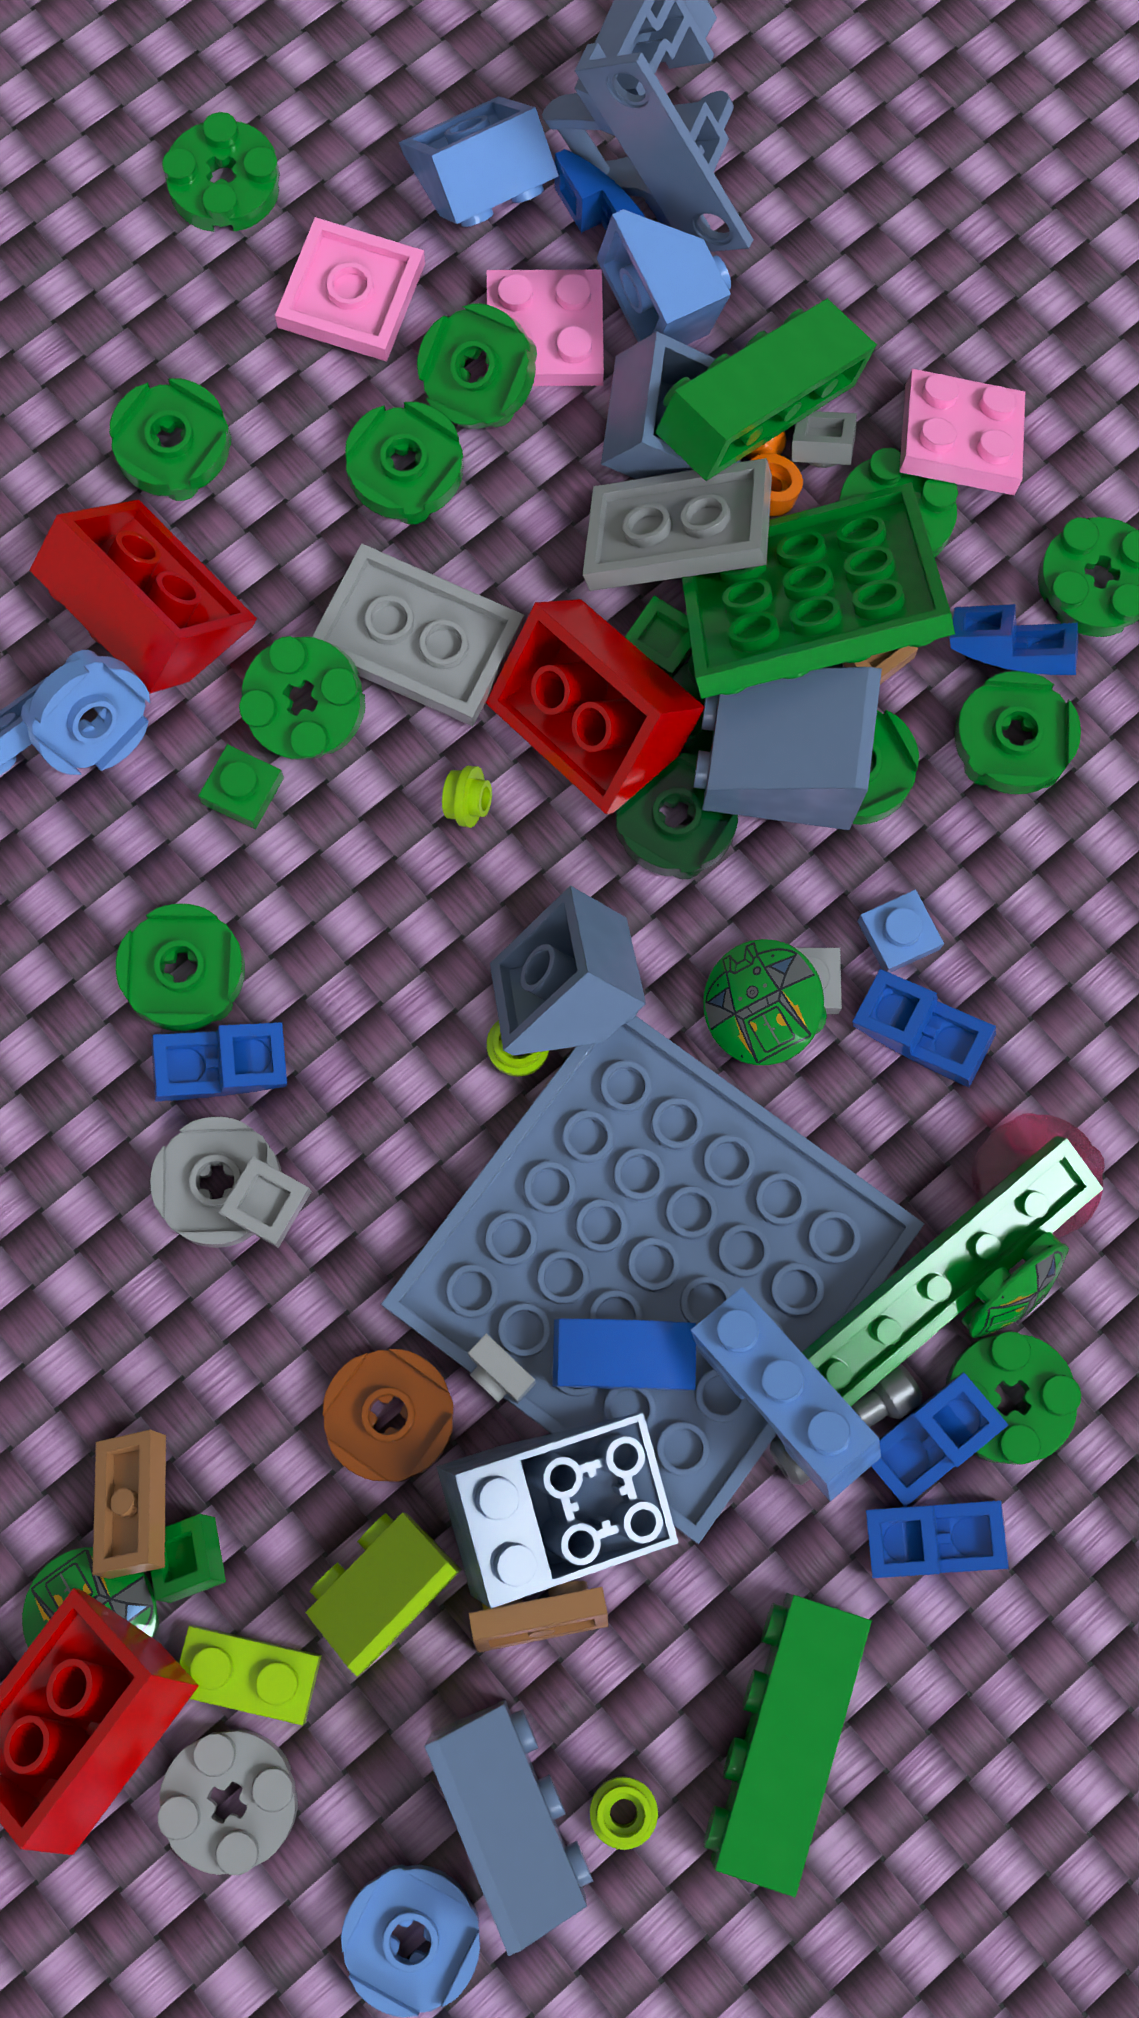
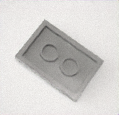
(678, 526)
(420, 633)

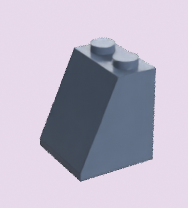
(792, 748)

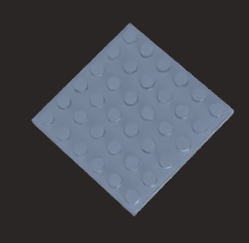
(651, 1199)

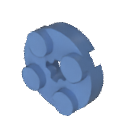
(71, 691)
(425, 1979)

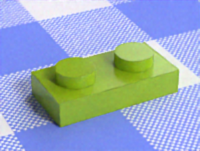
(250, 1674)

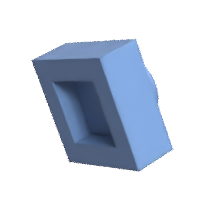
(900, 932)

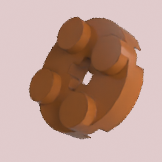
(351, 1422)

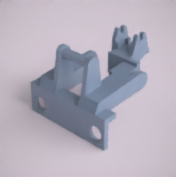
(666, 144)

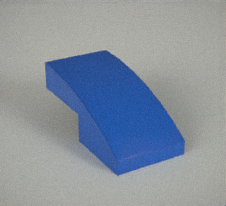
(589, 192)
(995, 639)
(923, 1029)
(218, 1062)
(624, 1354)
(936, 1438)
(937, 1539)

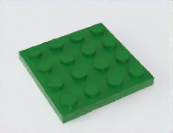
(832, 593)

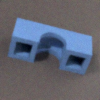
(789, 1392)

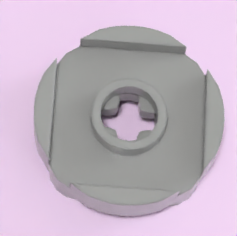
(191, 1157)
(189, 1812)

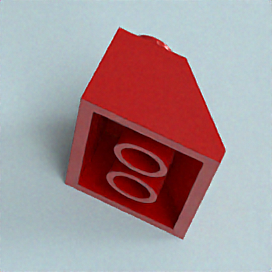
(140, 592)
(592, 702)
(80, 1721)

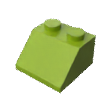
(381, 1591)

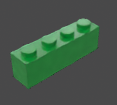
(763, 388)
(788, 1745)

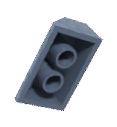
(509, 1823)

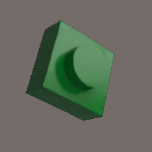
(662, 635)
(241, 786)
(191, 1559)

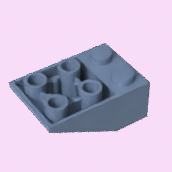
(556, 1508)

